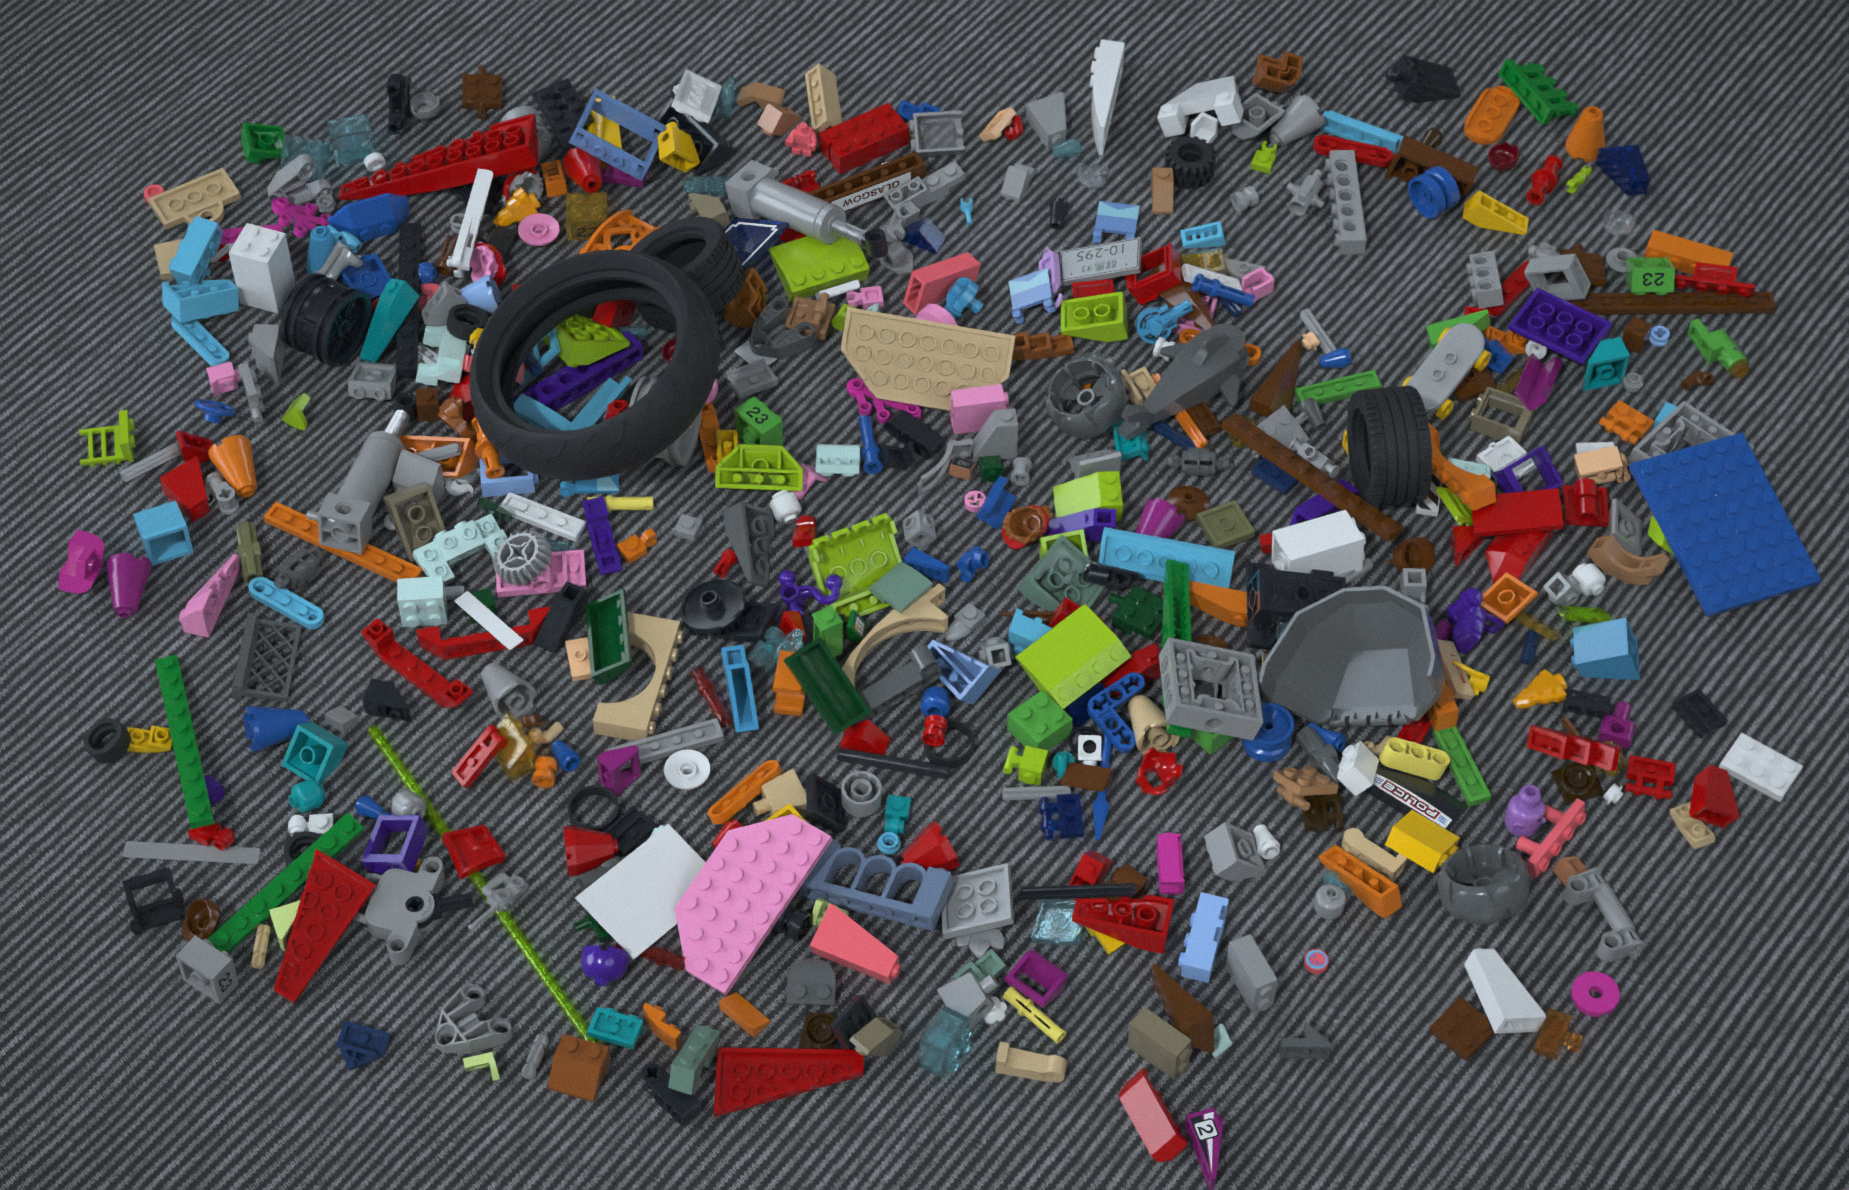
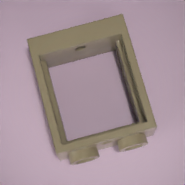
(1507, 403)

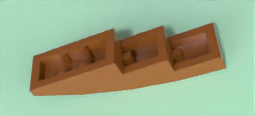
(1041, 346)

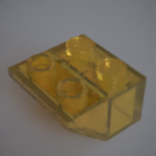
(518, 756)

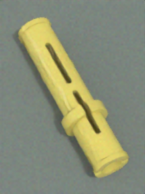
(627, 503)
(1014, 997)

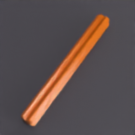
(1187, 423)

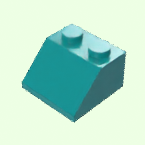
(1606, 364)
(314, 752)

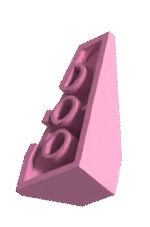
(206, 605)

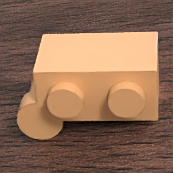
(1601, 464)

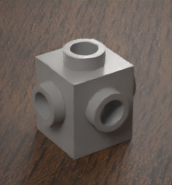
(919, 529)
(1563, 589)
(1002, 656)

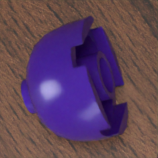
(604, 964)

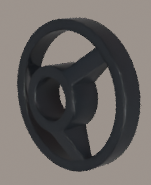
(1082, 731)

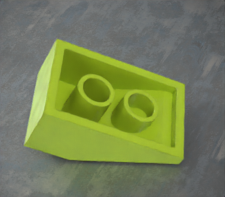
(1096, 317)
(1089, 492)

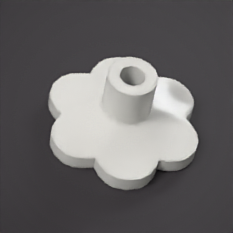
(997, 1013)

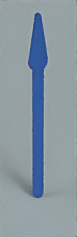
(1100, 805)

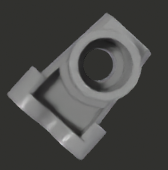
(1543, 250)

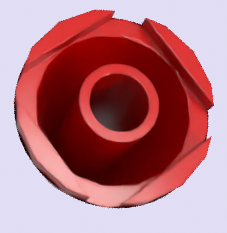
(583, 169)

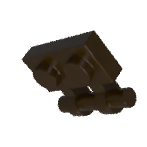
(1317, 817)

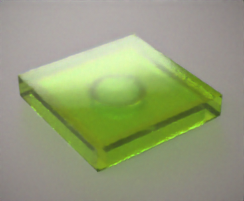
(1585, 614)

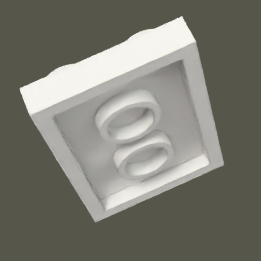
(1761, 767)

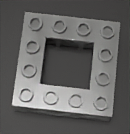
(1680, 425)
(1237, 715)

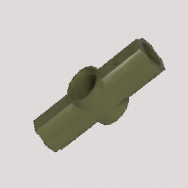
(249, 551)

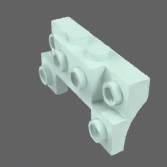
(449, 358)
(458, 544)

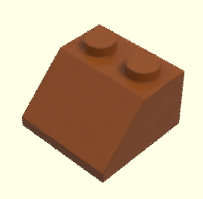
(579, 1067)

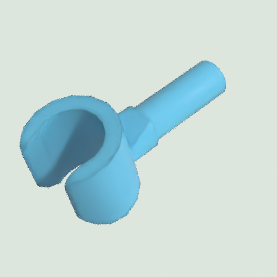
(967, 208)

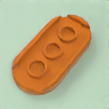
(1491, 115)

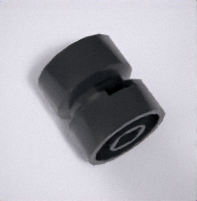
(793, 923)

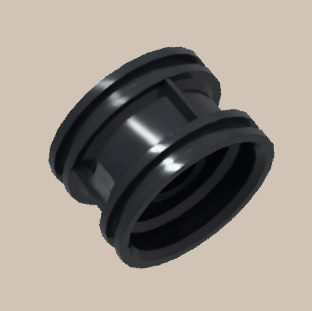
(326, 319)

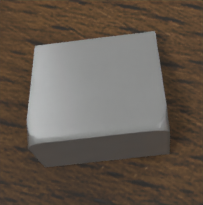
(340, 718)

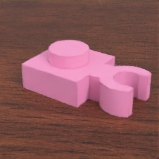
(867, 297)

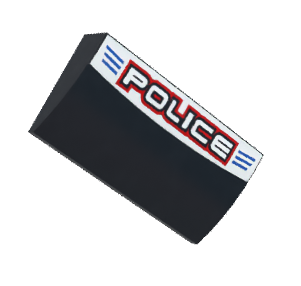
(1411, 792)

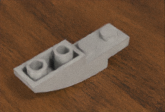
(928, 189)

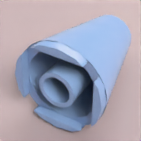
(483, 294)

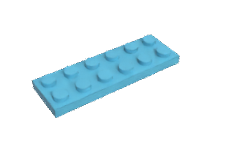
(1149, 555)

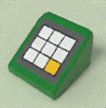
(856, 627)

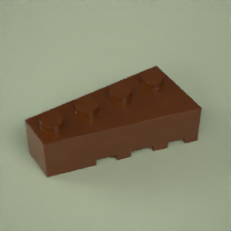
(1415, 158)

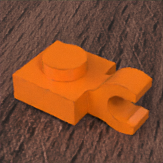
(635, 547)

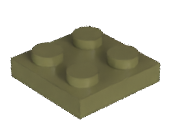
(1225, 525)

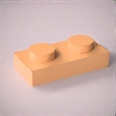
(997, 124)

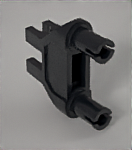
(399, 97)

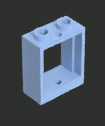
(504, 485)

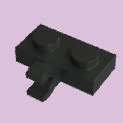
(502, 239)

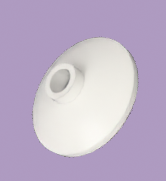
(687, 762)

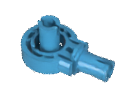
(962, 295)
(1160, 320)

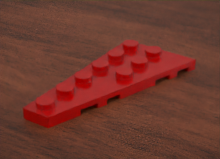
(323, 915)
(768, 1074)

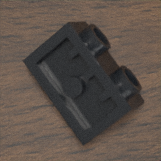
(1586, 703)
(851, 1020)

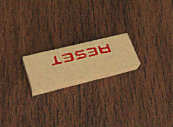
(1454, 676)

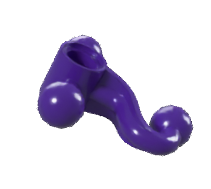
(788, 578)

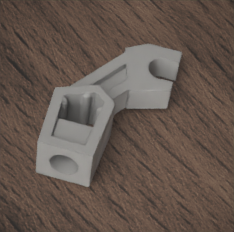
(902, 217)

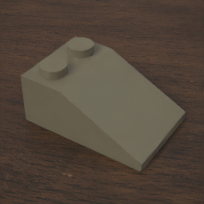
(414, 516)

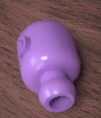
(1525, 812)

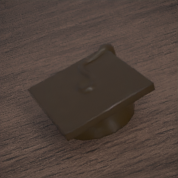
(1576, 782)
(816, 1032)

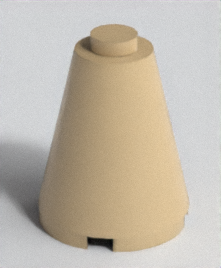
(1149, 725)

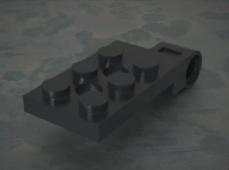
(560, 122)

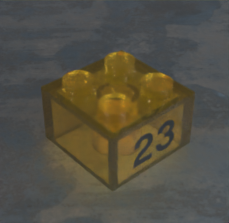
(585, 214)

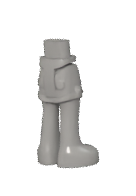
(338, 260)

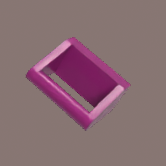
(610, 764)
(1043, 973)

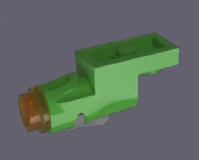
(1719, 347)

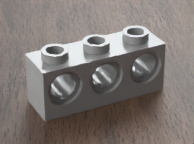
(1485, 279)

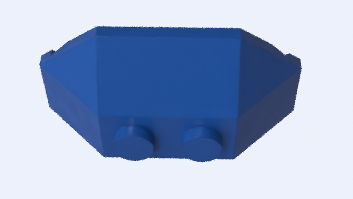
(372, 216)

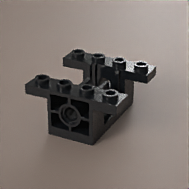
(1281, 593)

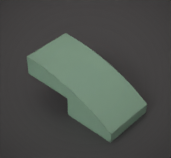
(984, 966)

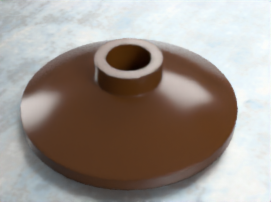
(1189, 508)

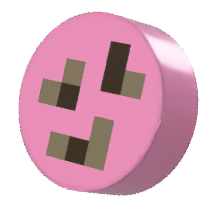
(974, 500)

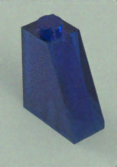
(1625, 168)

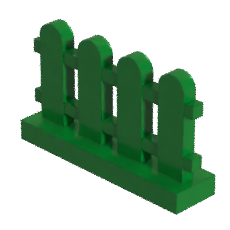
(1529, 91)

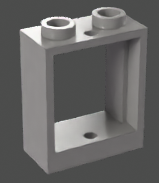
(1572, 269)

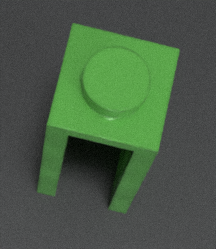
(829, 627)

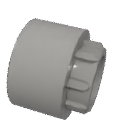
(861, 794)

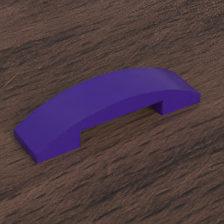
(601, 536)

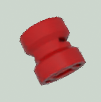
(934, 730)

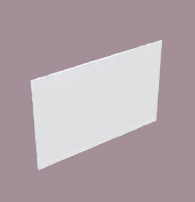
(641, 891)

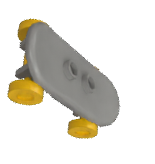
(1448, 365)

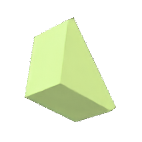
(283, 920)

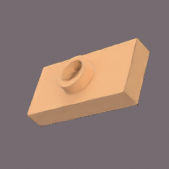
(579, 658)

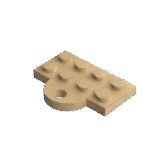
(195, 198)

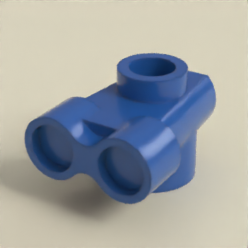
(970, 562)

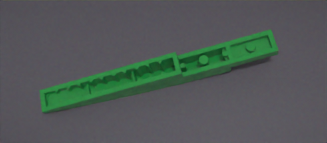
(1176, 617)

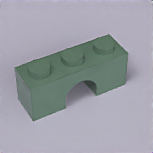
(697, 1052)

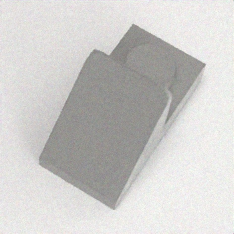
(1017, 181)

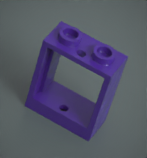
(1541, 459)
(380, 863)

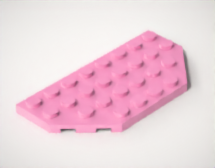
(744, 895)

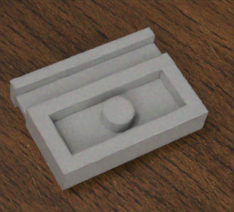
(751, 378)

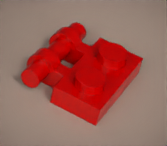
(1650, 771)

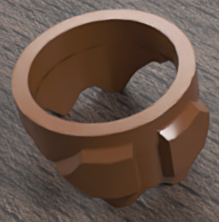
(452, 415)

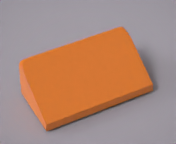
(744, 1014)

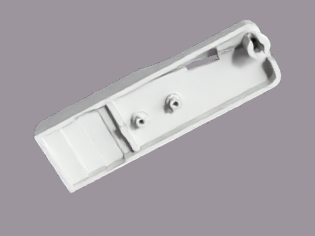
(471, 222)

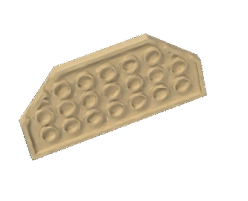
(922, 359)

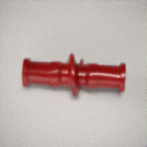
(1544, 180)

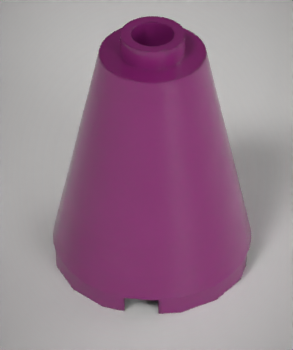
(1159, 519)
(127, 582)

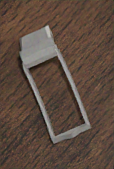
(953, 449)

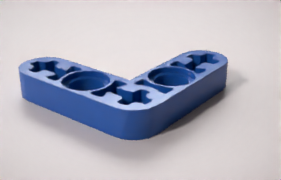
(1109, 713)

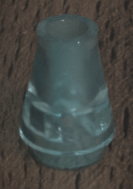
(1068, 148)

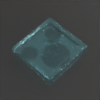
(1055, 924)

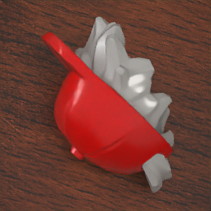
(527, 179)

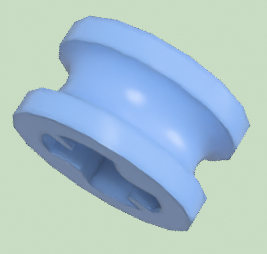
(1659, 341)

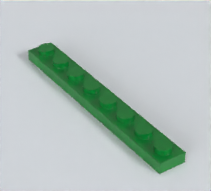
(284, 885)

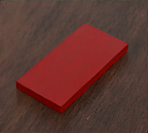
(1519, 513)

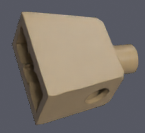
(781, 792)

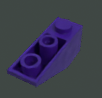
(1090, 520)

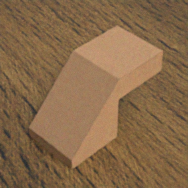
(761, 94)

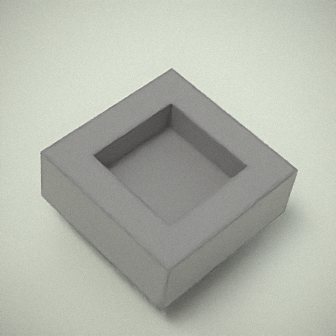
(688, 527)

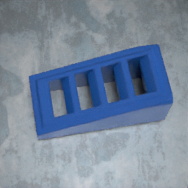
(927, 565)

